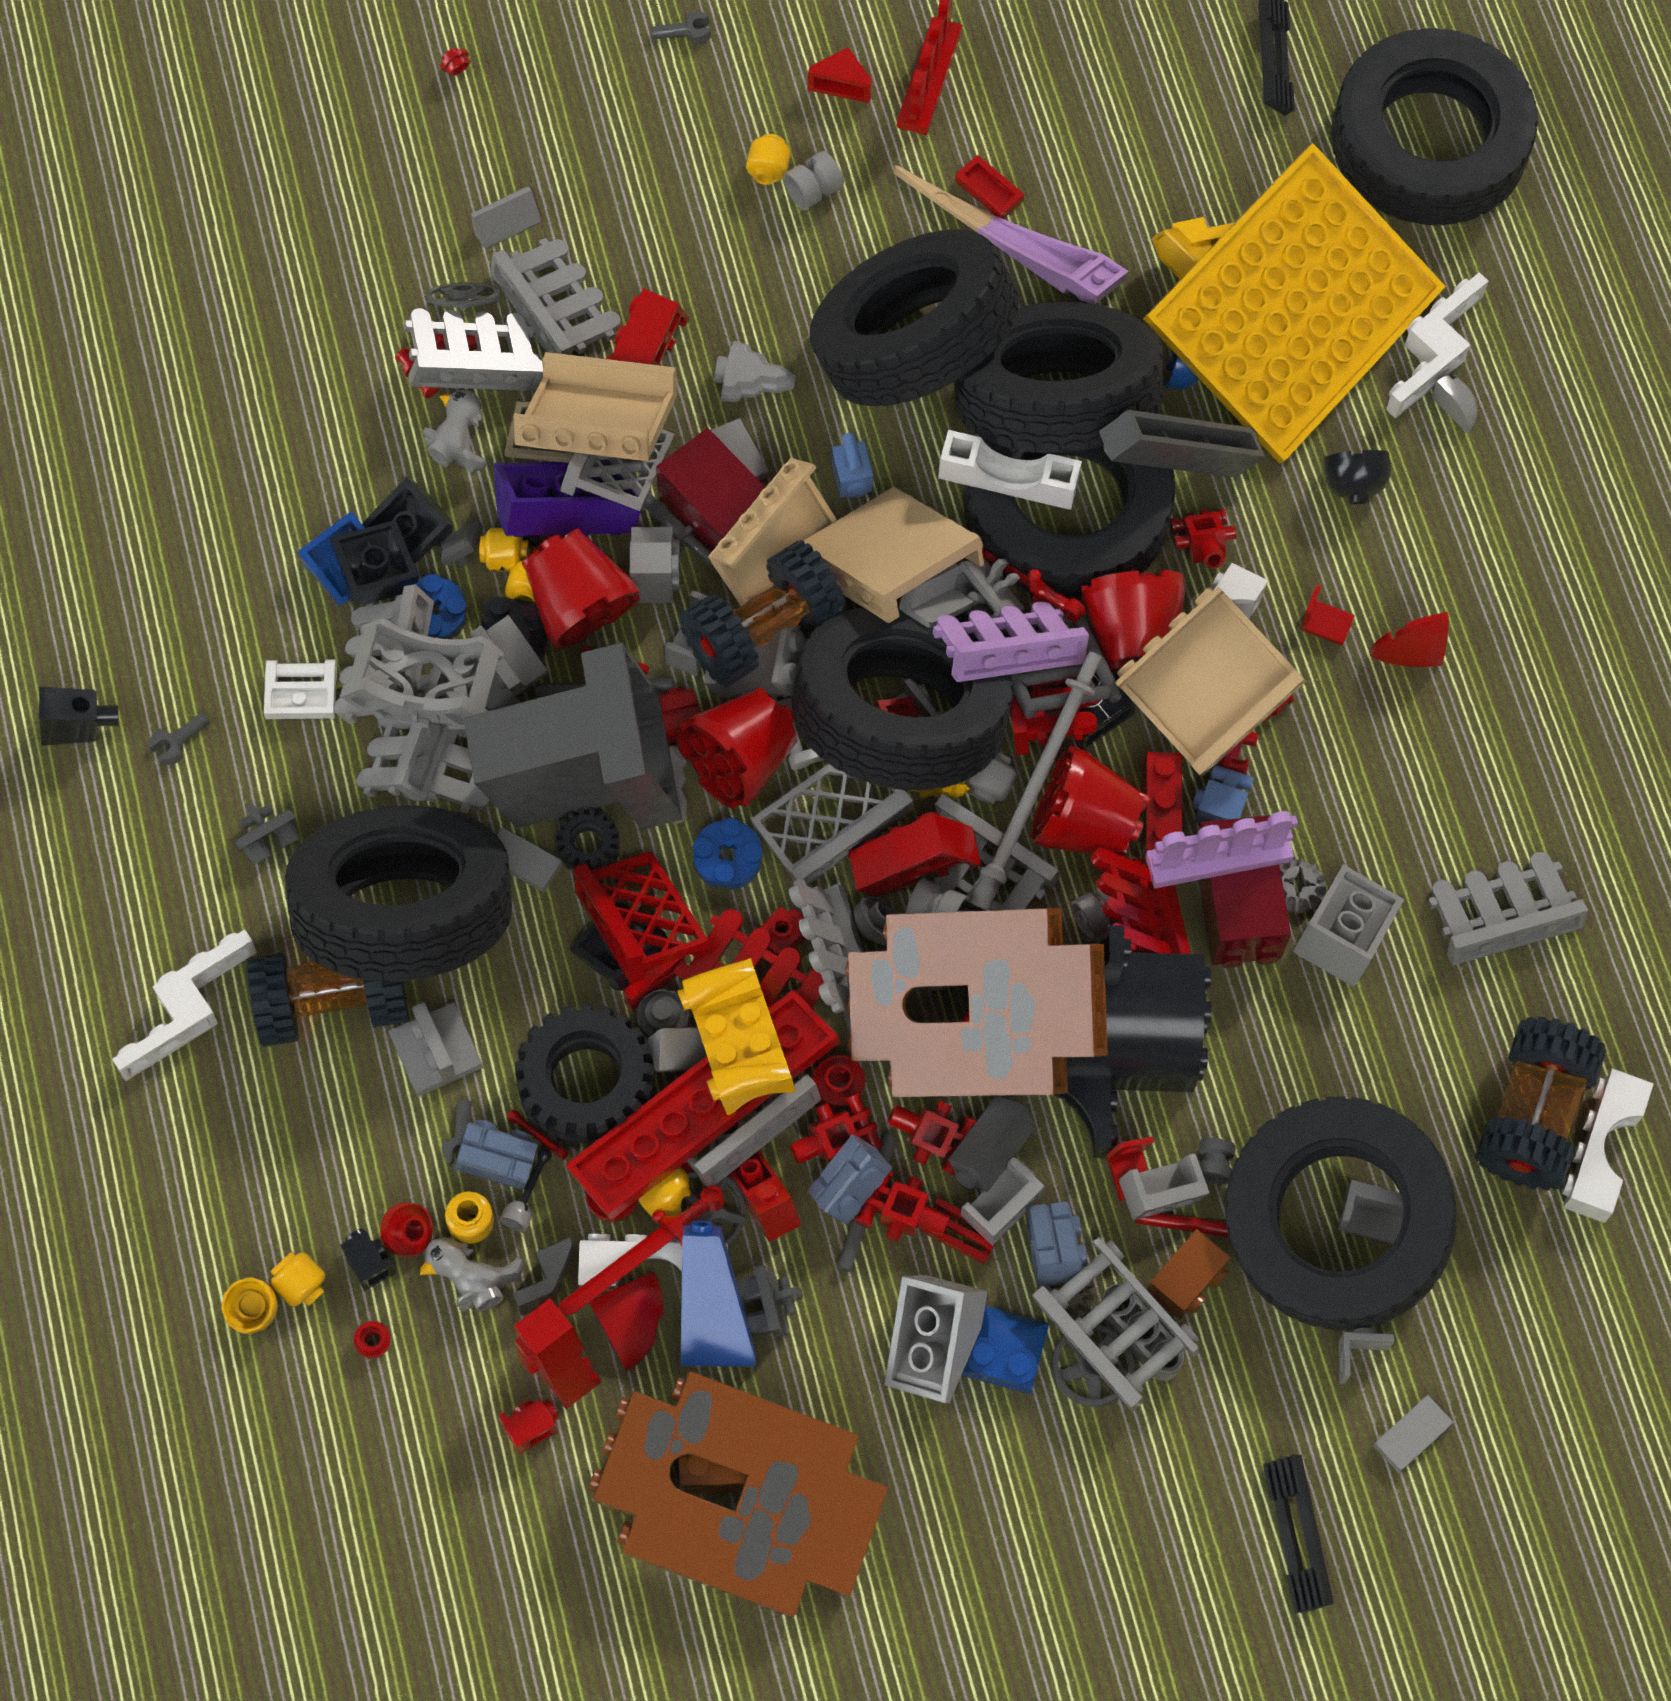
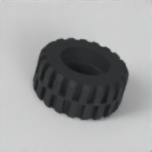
(576, 1032)

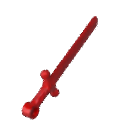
(1041, 591)
(671, 1228)

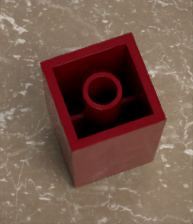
(706, 487)
(1245, 913)

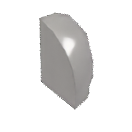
(1456, 401)

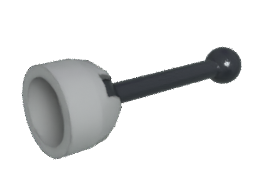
(517, 1213)

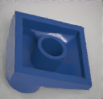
(321, 561)
(1007, 1350)

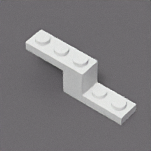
(1436, 344)
(184, 1004)

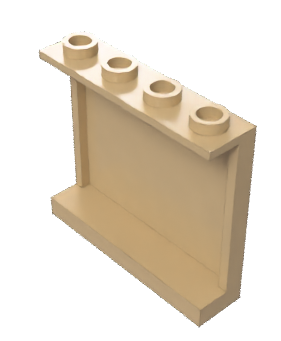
(597, 407)
(781, 515)
(892, 549)
(1209, 680)

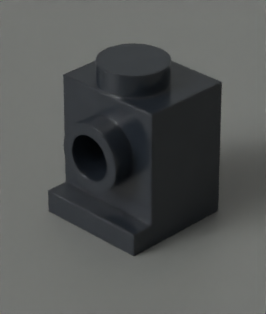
(367, 1258)

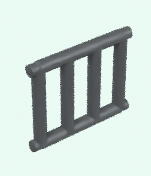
(1030, 707)

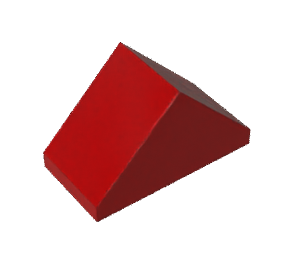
(841, 77)

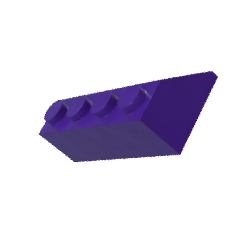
(533, 504)

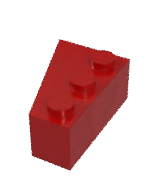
(648, 329)
(912, 852)
(552, 1350)

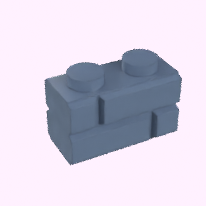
(496, 1154)
(849, 1179)
(1054, 1243)

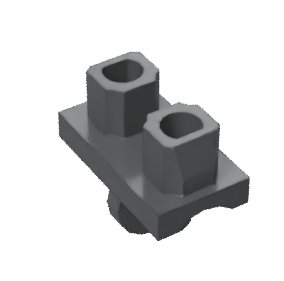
(252, 842)
(764, 1287)

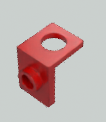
(1326, 620)
(1127, 1157)

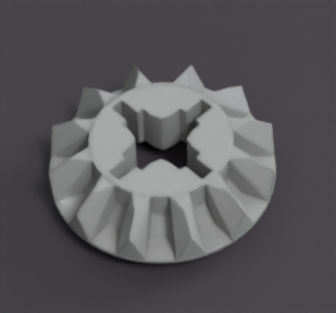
(1310, 896)

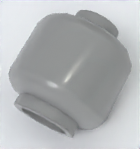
(994, 781)

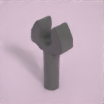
(687, 28)
(176, 739)
(462, 1118)

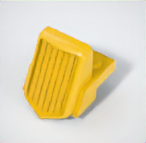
(1186, 243)

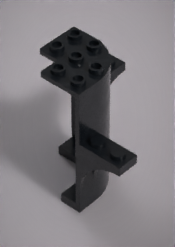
(1153, 1033)

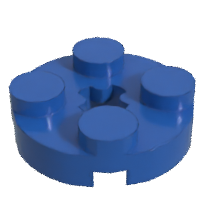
(451, 606)
(728, 835)

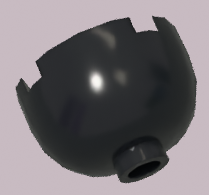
(1357, 474)

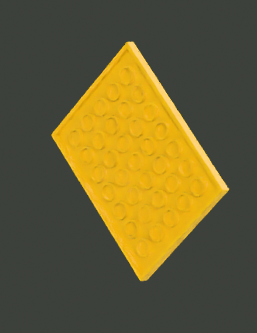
(1294, 303)

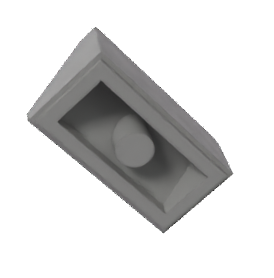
(505, 217)
(676, 1049)

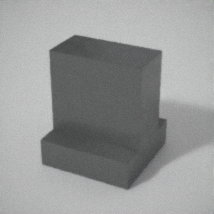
(579, 748)

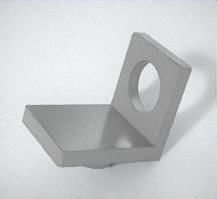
(1361, 1339)

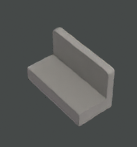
(935, 598)

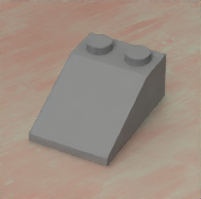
(1348, 925)
(933, 1335)

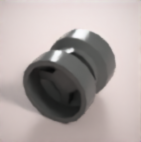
(1215, 1159)

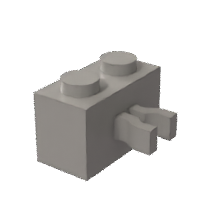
(986, 587)

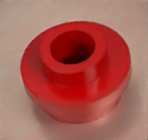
(455, 61)
(372, 1328)

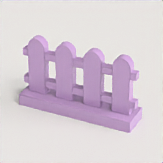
(1015, 654)
(1222, 851)

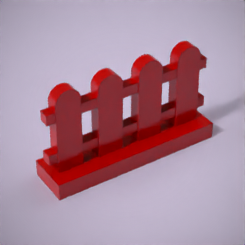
(930, 71)
(1041, 726)
(1148, 913)
(754, 947)

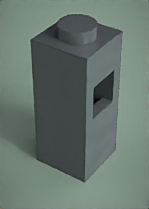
(991, 1144)

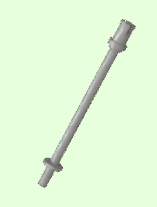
(994, 874)

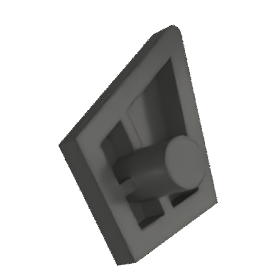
(460, 544)

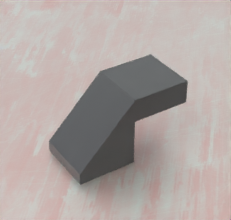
(554, 1265)

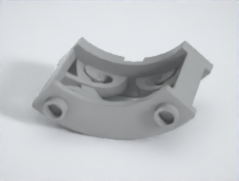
(412, 650)

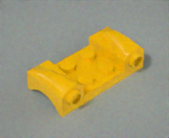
(736, 1034)

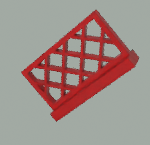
(615, 930)

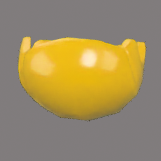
(667, 1194)
(249, 1305)

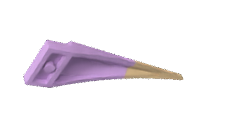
(1061, 264)

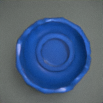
(1181, 375)

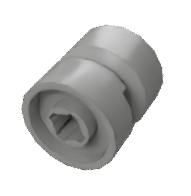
(809, 182)
(929, 898)
(1089, 914)

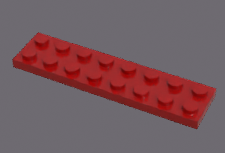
(686, 1117)

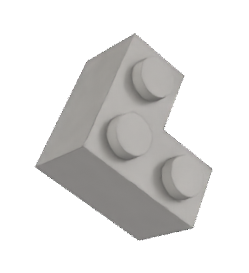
(655, 563)

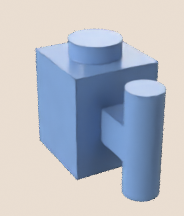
(851, 467)
(1223, 799)

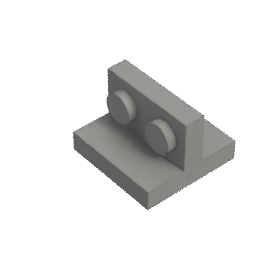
(519, 664)
(435, 1048)

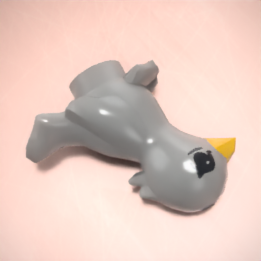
(452, 438)
(475, 1281)

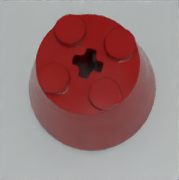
(577, 588)
(1131, 611)
(738, 745)
(1087, 807)

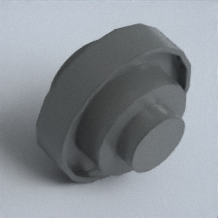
(871, 918)
(661, 1010)

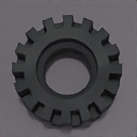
(587, 822)

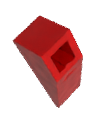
(765, 1197)

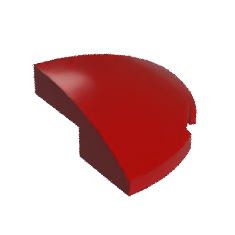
(1417, 644)
(631, 1318)

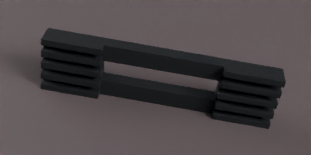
(1277, 89)
(1308, 1587)

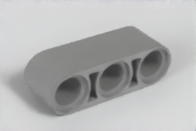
(1145, 1348)

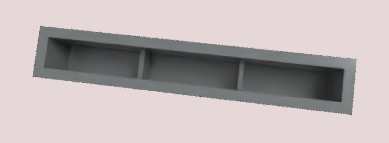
(1181, 443)

